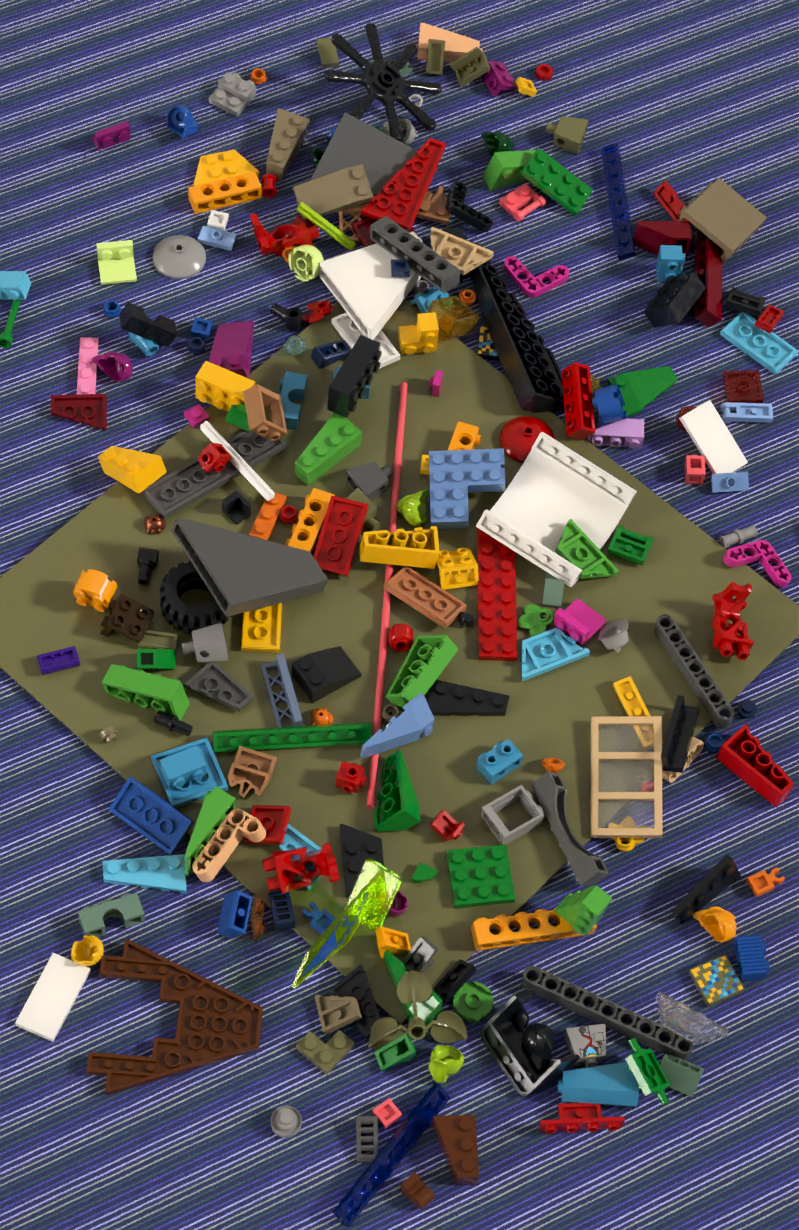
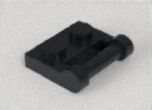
(745, 302)

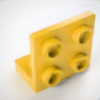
(457, 569)

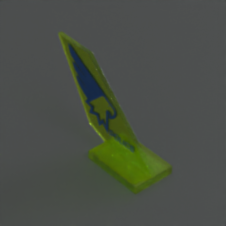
(366, 905)

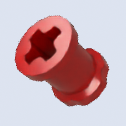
(269, 185)

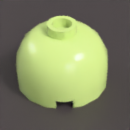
(305, 262)

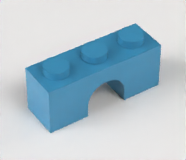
(293, 387)

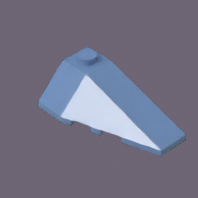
(407, 728)

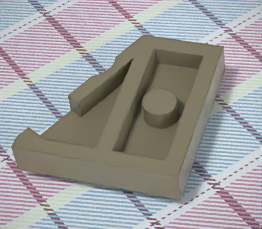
(336, 1011)

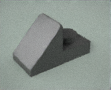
(420, 955)

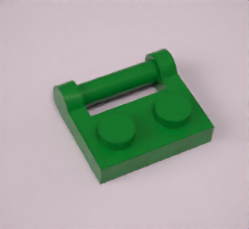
(630, 549)

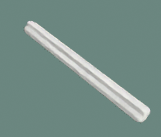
(238, 462)

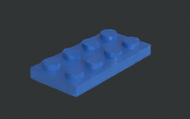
(151, 815)

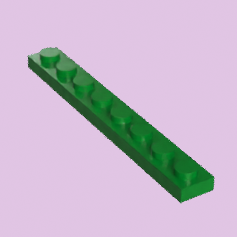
(292, 737)

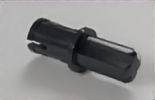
(173, 723)

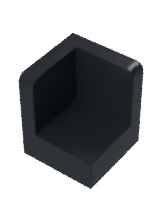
(236, 507)

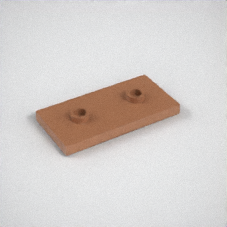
(425, 596)

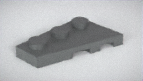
(219, 686)

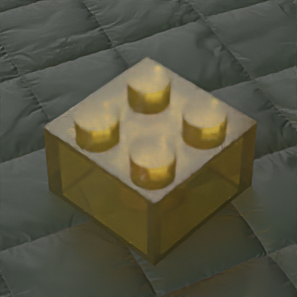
(453, 317)

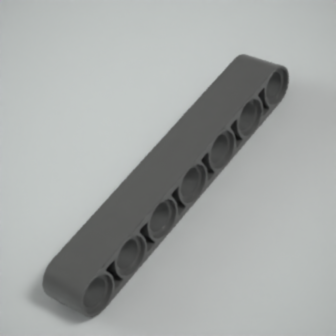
(697, 678)

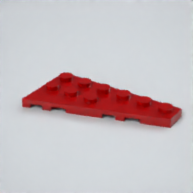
(408, 187)

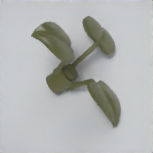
(417, 988)

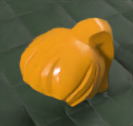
(717, 922)

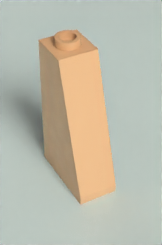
(455, 44)

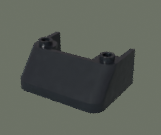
(504, 1041)

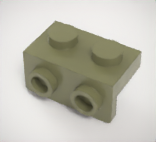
(470, 66)

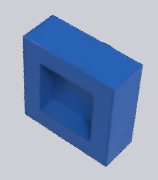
(201, 328)

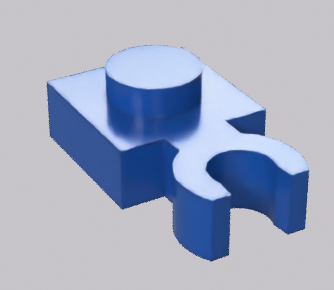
(320, 920)

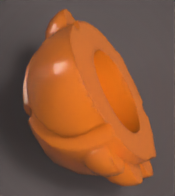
(325, 719)
(553, 764)

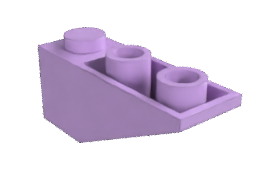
(620, 434)

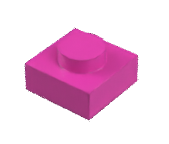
(435, 382)
(196, 416)

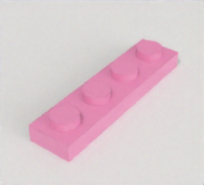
(86, 368)

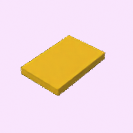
(262, 629)

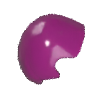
(398, 905)

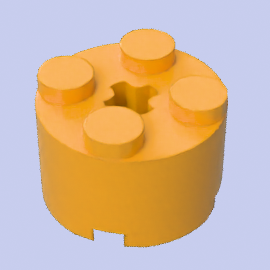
(94, 590)

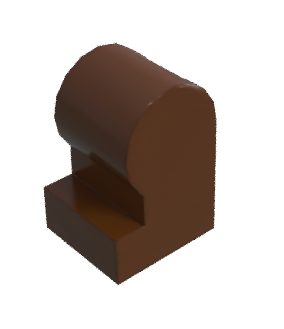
(417, 1191)

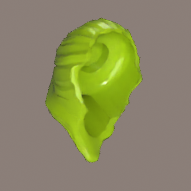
(414, 507)
(445, 1062)

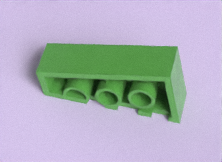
(327, 448)
(421, 668)
(146, 690)

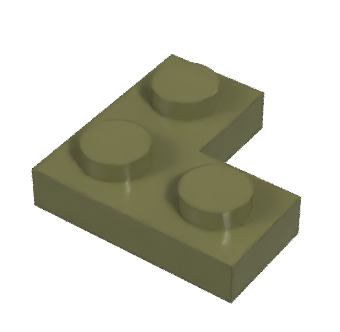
(325, 1055)

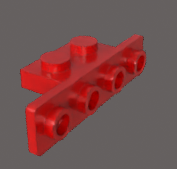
(580, 1117)

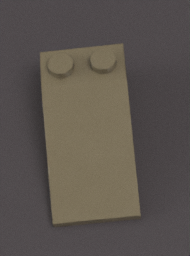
(335, 191)

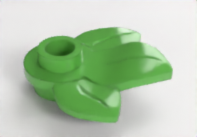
(533, 621)

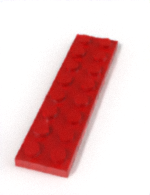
(496, 600)

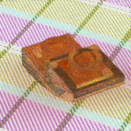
(257, 919)

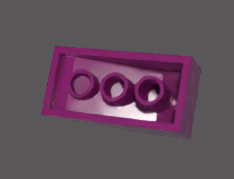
(233, 347)

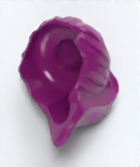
(115, 365)

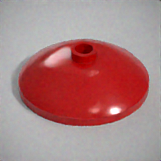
(516, 441)

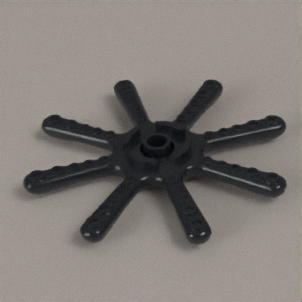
(383, 81)

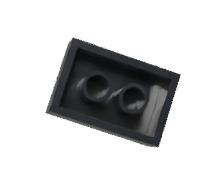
(674, 299)

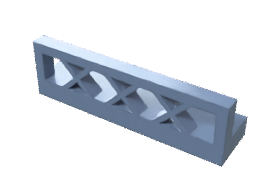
(288, 690)

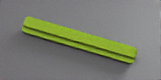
(326, 226)

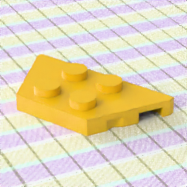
(221, 166)

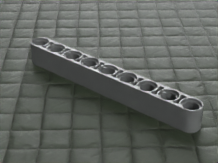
(601, 1004)

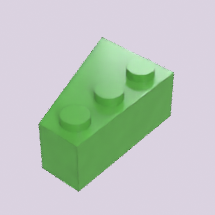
(506, 168)

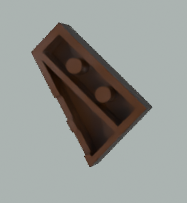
(459, 1144)

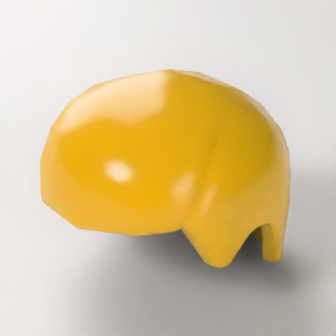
(87, 951)

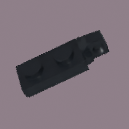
(454, 980)

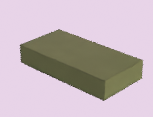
(327, 53)
(435, 56)
(159, 640)

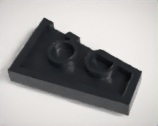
(357, 986)

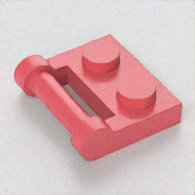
(520, 198)

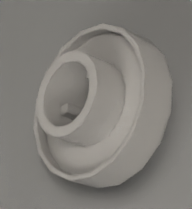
(286, 1121)

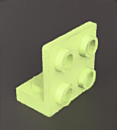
(116, 262)

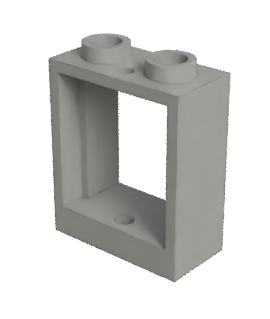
(498, 828)

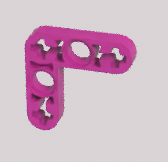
(534, 283)
(759, 549)

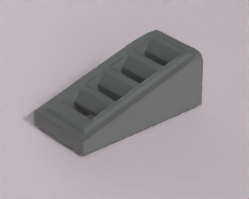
(366, 1121)

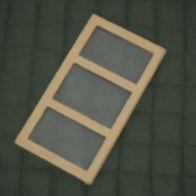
(626, 777)

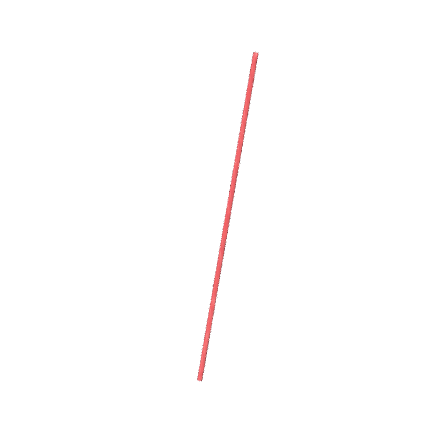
(387, 596)

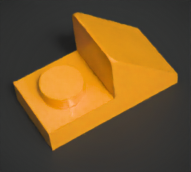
(393, 941)

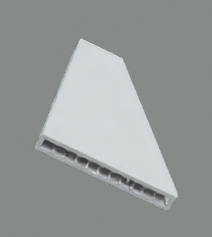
(365, 286)

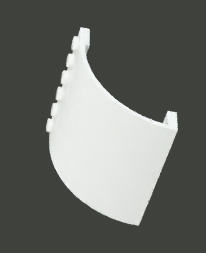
(544, 496)

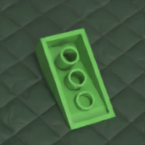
(214, 810)

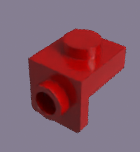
(446, 826)

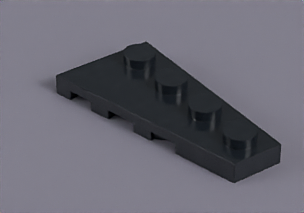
(452, 698)

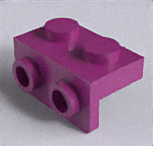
(498, 78)
(112, 135)

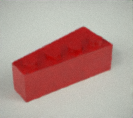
(755, 767)

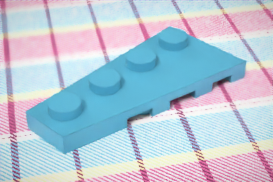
(153, 872)

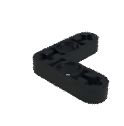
(456, 207)

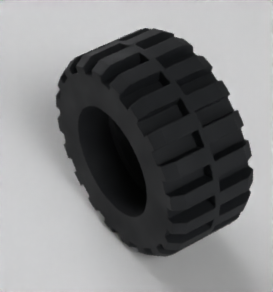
(181, 614)

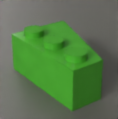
(584, 908)

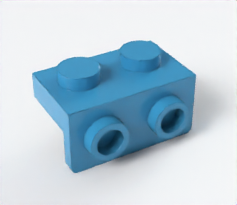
(424, 300)

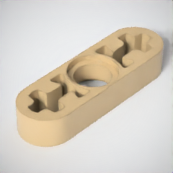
(694, 750)

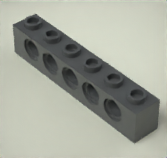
(421, 257)

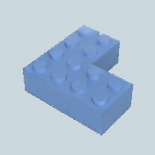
(457, 474)

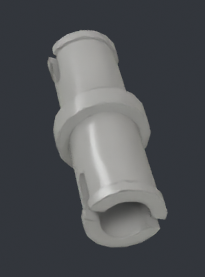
(738, 536)

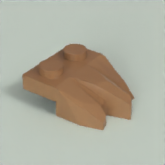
(434, 207)
(251, 770)

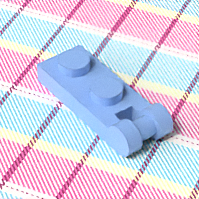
(747, 412)

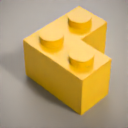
(419, 337)

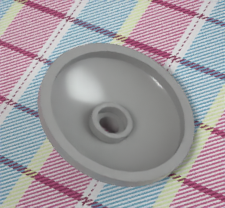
(179, 257)

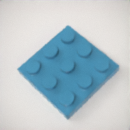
(194, 789)

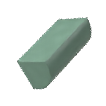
(681, 1074)

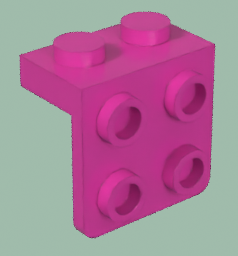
(578, 621)

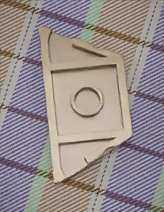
(458, 251)

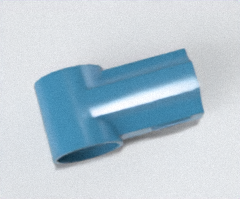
(147, 346)

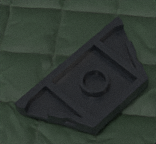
(356, 848)

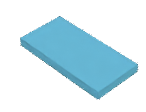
(760, 345)

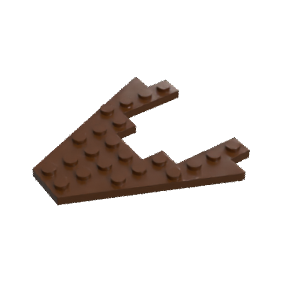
(209, 1029)

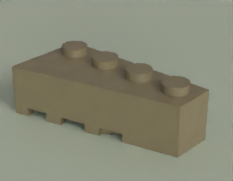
(287, 139)

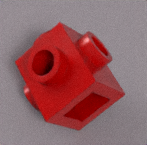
(214, 458)
(350, 777)

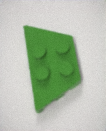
(583, 553)

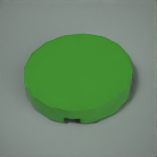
(473, 1002)

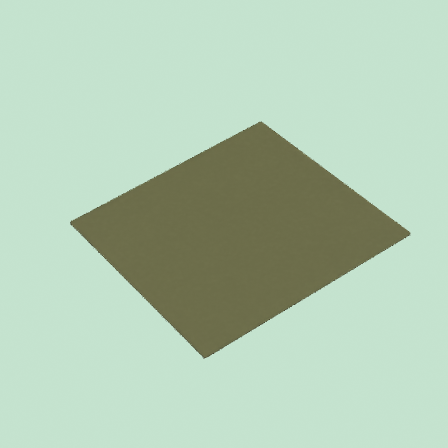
(543, 714)

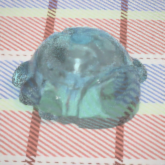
(295, 345)

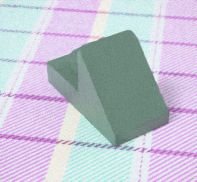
(552, 591)

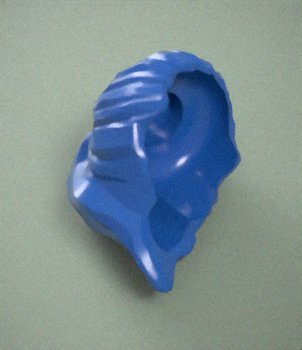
(181, 121)

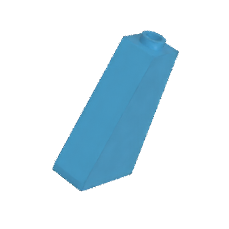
(600, 1085)

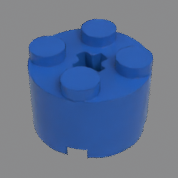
(610, 404)

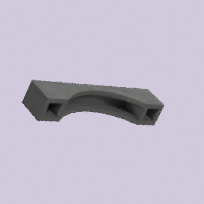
(552, 796)

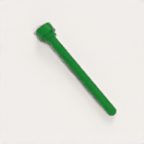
(6, 337)

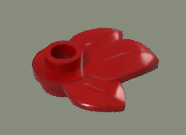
(318, 311)

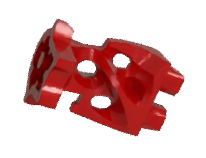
(283, 236)
(725, 634)
(286, 869)

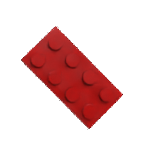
(340, 535)

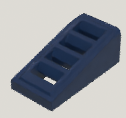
(322, 359)
(286, 923)

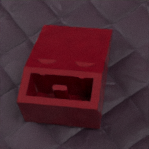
(652, 234)

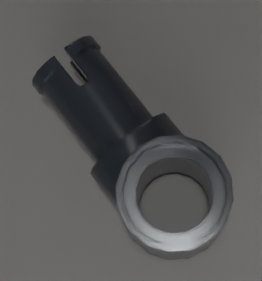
(291, 316)
(146, 559)

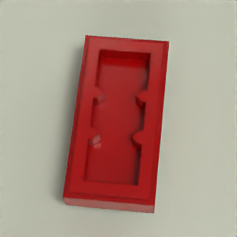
(769, 318)

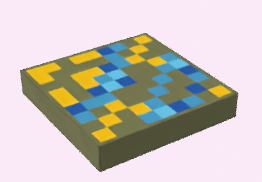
(716, 980)

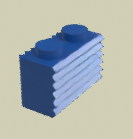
(234, 914)
(751, 958)

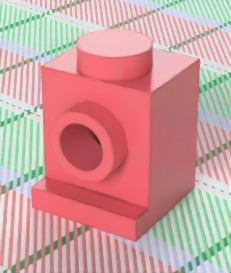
(694, 469)

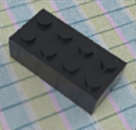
(354, 376)

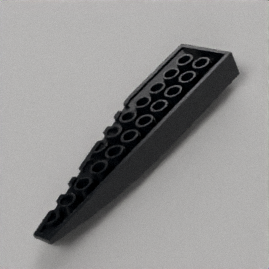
(526, 361)

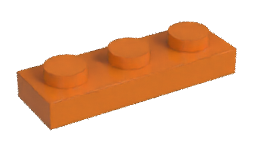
(268, 517)

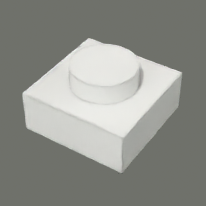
(218, 220)

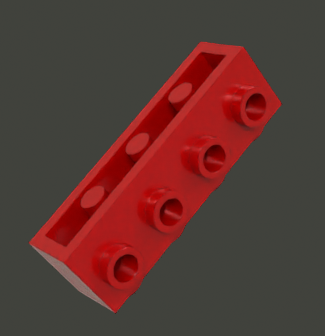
(578, 401)

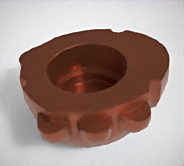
(154, 524)

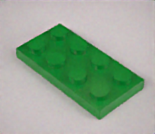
(556, 181)

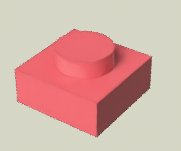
(387, 1113)

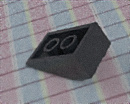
(324, 672)

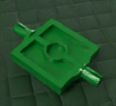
(647, 1072)

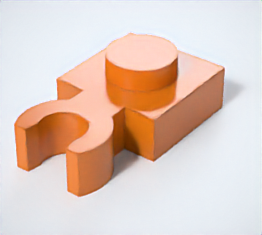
(763, 882)

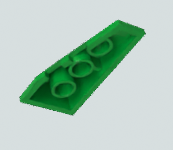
(643, 387)
(398, 802)
(426, 1010)

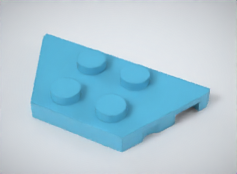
(549, 652)

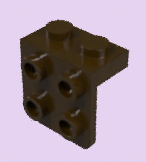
(127, 618)

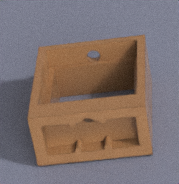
(256, 400)

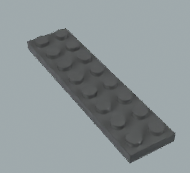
(193, 483)

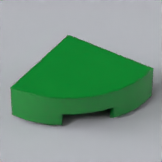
(423, 873)

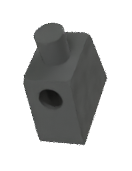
(369, 479)

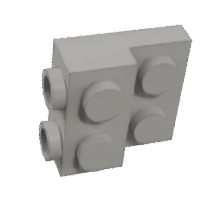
(233, 93)

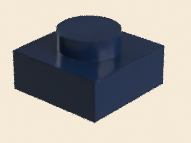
(400, 268)

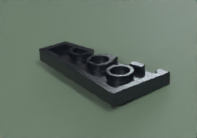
(714, 883)

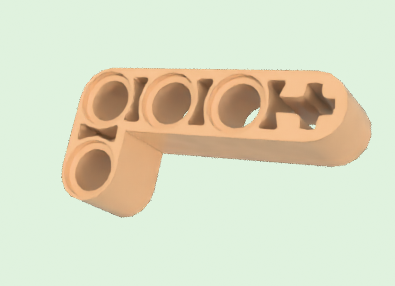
(206, 865)

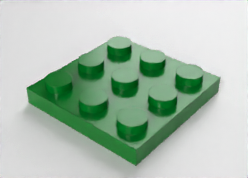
(480, 876)

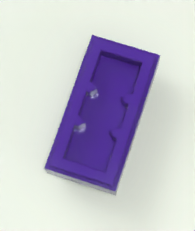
(58, 660)

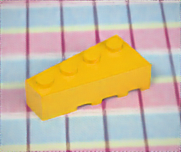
(401, 547)

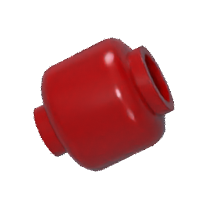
(401, 637)

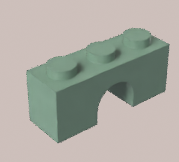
(125, 908)

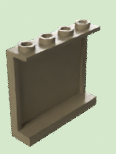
(723, 217)

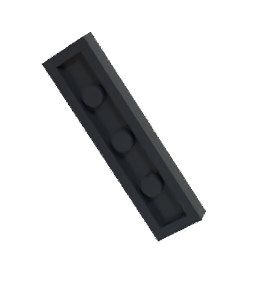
(679, 736)

